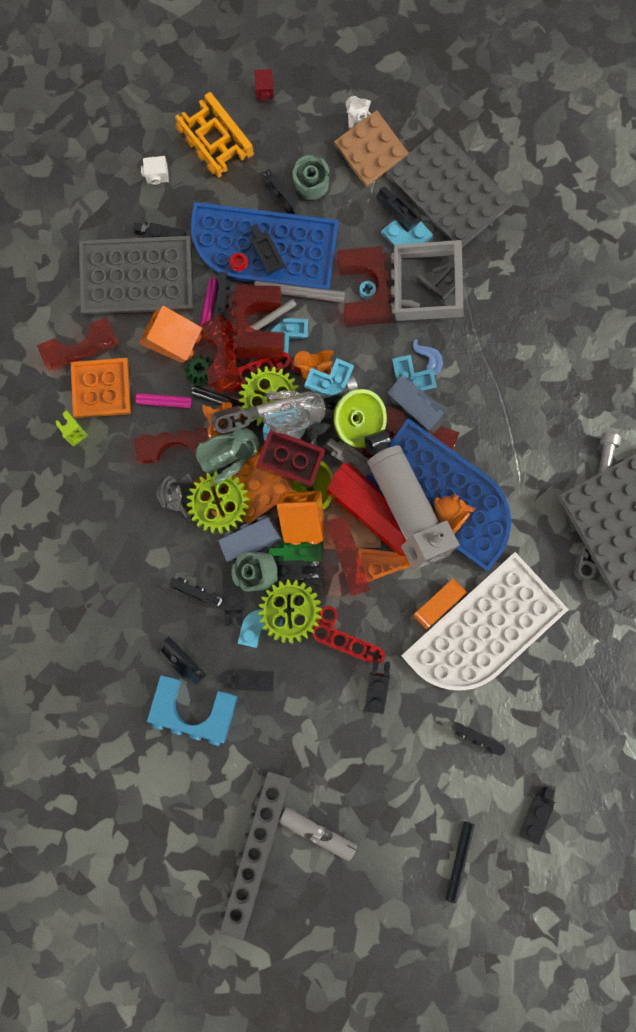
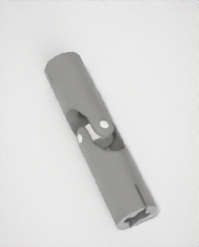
(309, 829)

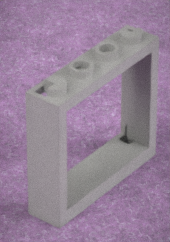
(427, 250)

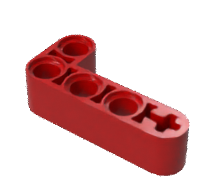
(253, 367)
(349, 640)

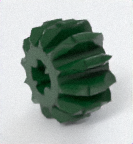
(192, 368)

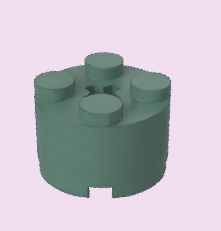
(311, 177)
(254, 571)

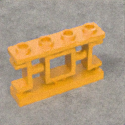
(224, 125)

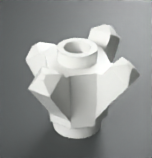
(357, 110)

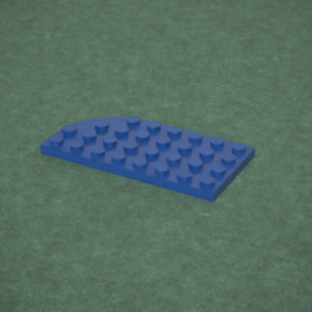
(302, 242)
(445, 473)

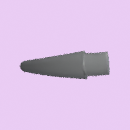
(408, 304)

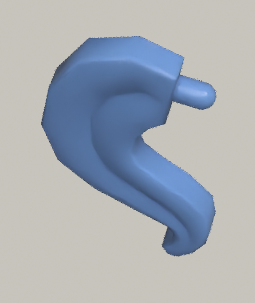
(434, 357)

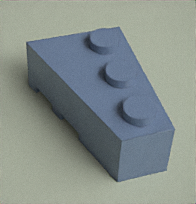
(416, 403)
(251, 537)

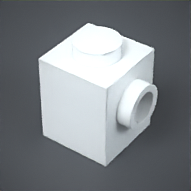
(155, 170)

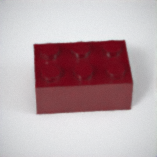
(290, 458)

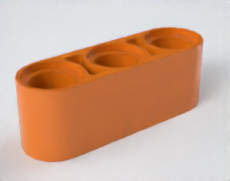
(439, 603)

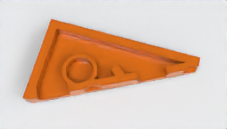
(381, 563)

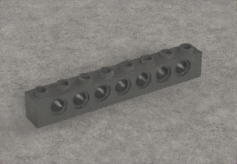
(237, 927)

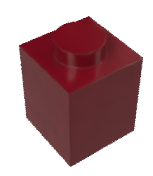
(264, 84)

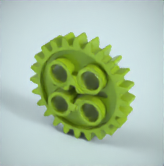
(276, 382)
(203, 508)
(307, 609)

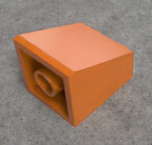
(171, 335)
(301, 517)

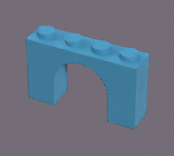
(164, 713)

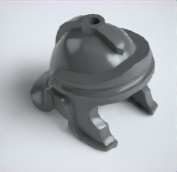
(323, 431)
(174, 493)

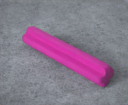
(209, 301)
(163, 400)

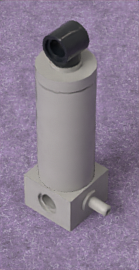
(424, 535)

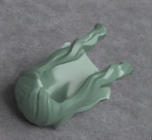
(226, 449)

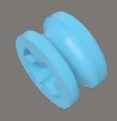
(371, 285)

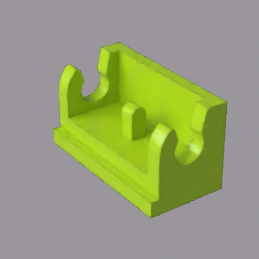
(72, 430)

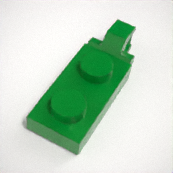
(302, 551)

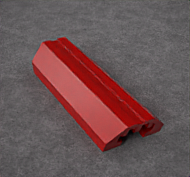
(366, 504)

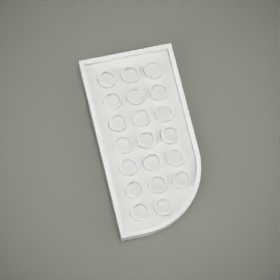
(486, 629)

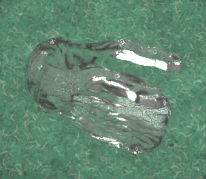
(296, 414)

